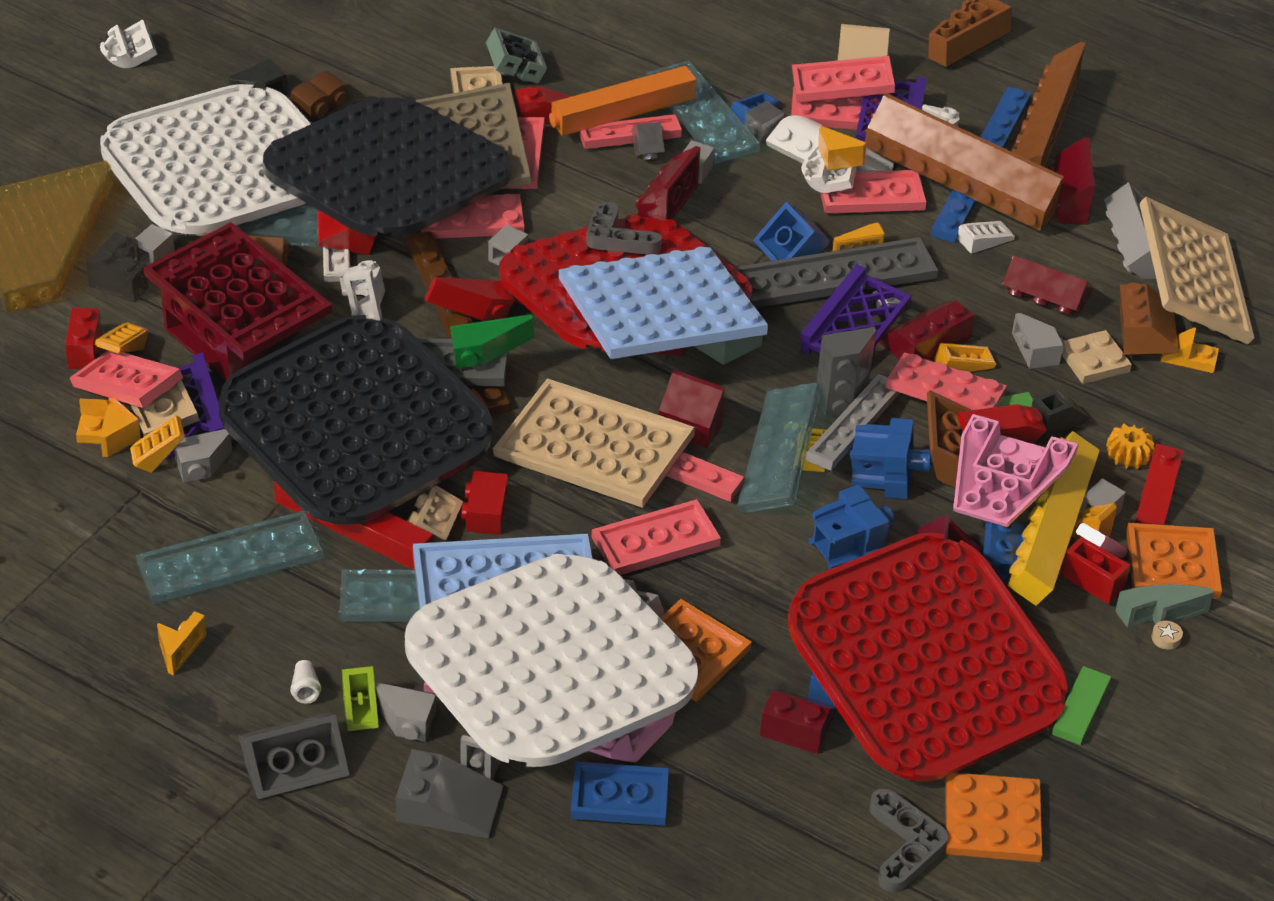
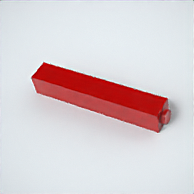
(385, 534)

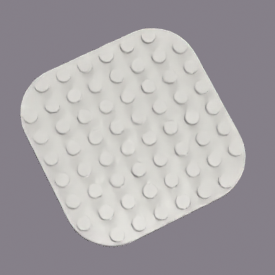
(202, 157)
(550, 660)

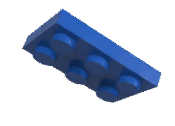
(619, 793)

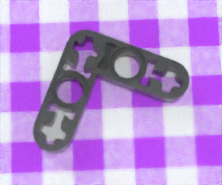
(605, 236)
(916, 839)

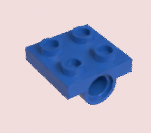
(1001, 547)

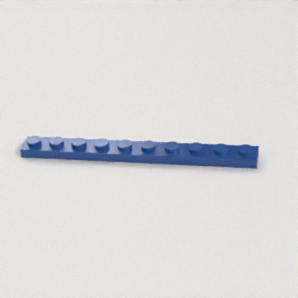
(998, 131)

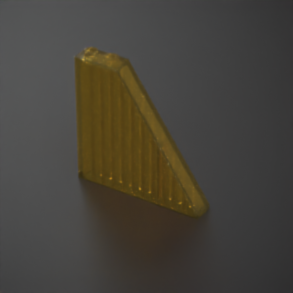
(45, 231)

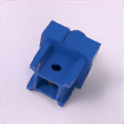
(886, 457)
(850, 527)

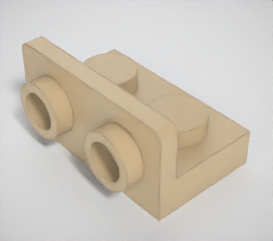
(436, 512)

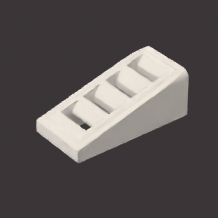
(978, 236)

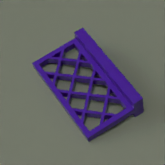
(914, 96)
(847, 295)
(206, 396)

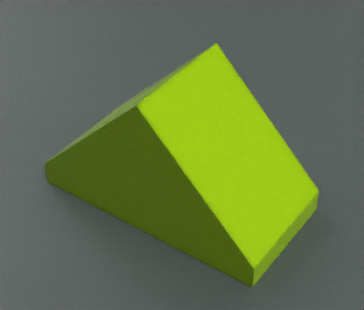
(359, 698)

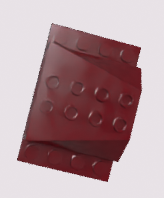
(232, 299)

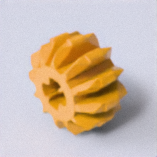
(1130, 446)

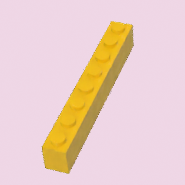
(1052, 526)

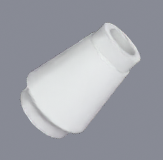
(305, 684)

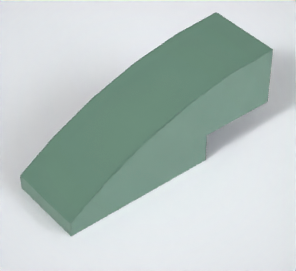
(1162, 603)

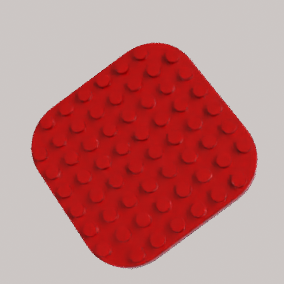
(533, 272)
(927, 656)

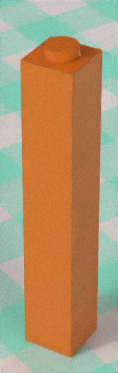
(623, 100)

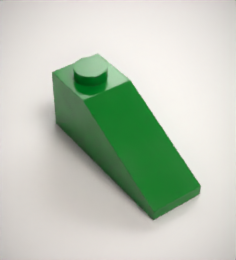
(486, 340)

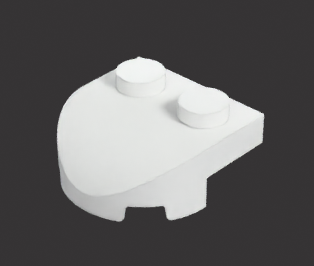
(129, 46)
(796, 137)
(827, 180)

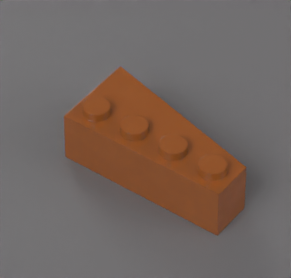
(969, 30)

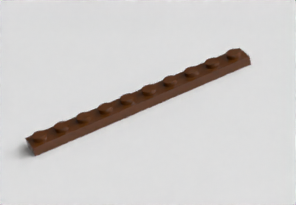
(430, 265)

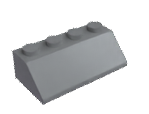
(1129, 229)

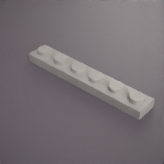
(841, 434)

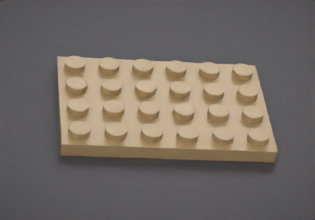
(1196, 271)
(594, 442)

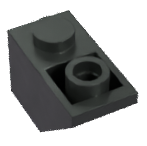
(262, 76)
(1058, 412)

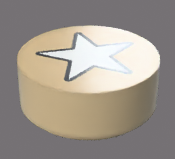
(1167, 635)

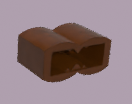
(319, 95)

